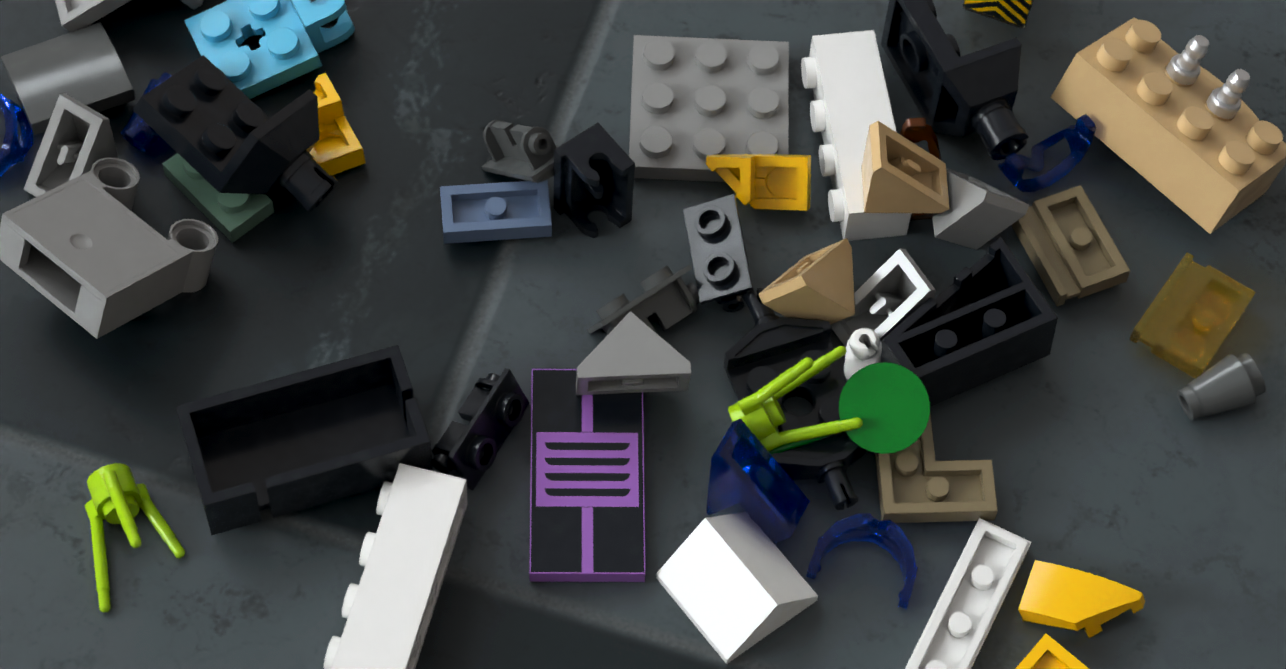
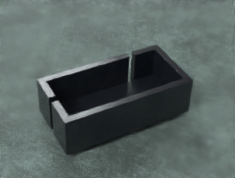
(304, 438)

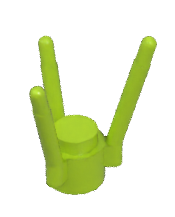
(764, 415)
(118, 501)

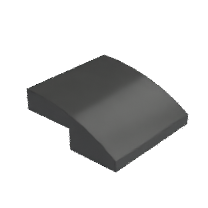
(73, 64)

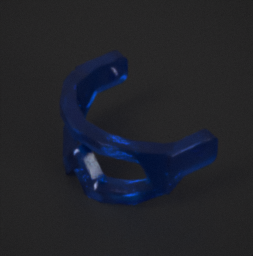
(1079, 140)
(12, 149)
(872, 531)

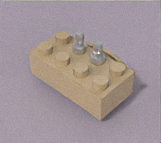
(1174, 121)

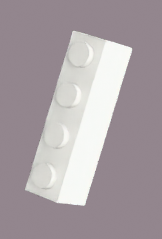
(848, 98)
(401, 571)

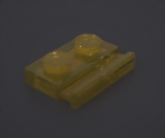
(1192, 316)

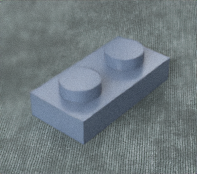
(495, 211)

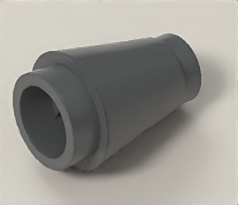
(1223, 387)

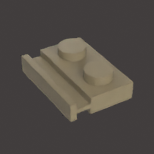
(1070, 246)

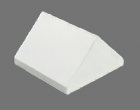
(734, 583)

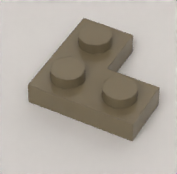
(926, 490)

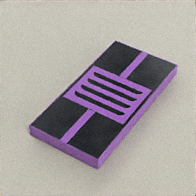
(585, 483)

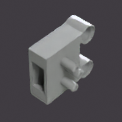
(97, 255)

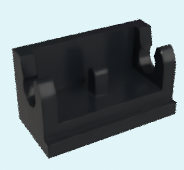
(591, 177)

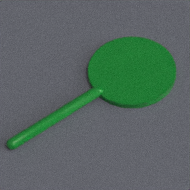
(888, 402)

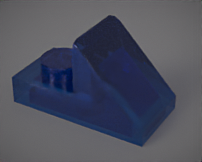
(750, 476)

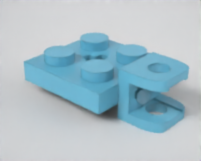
(288, 43)

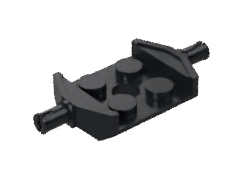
(768, 352)

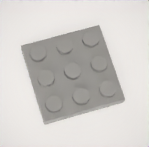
(705, 101)

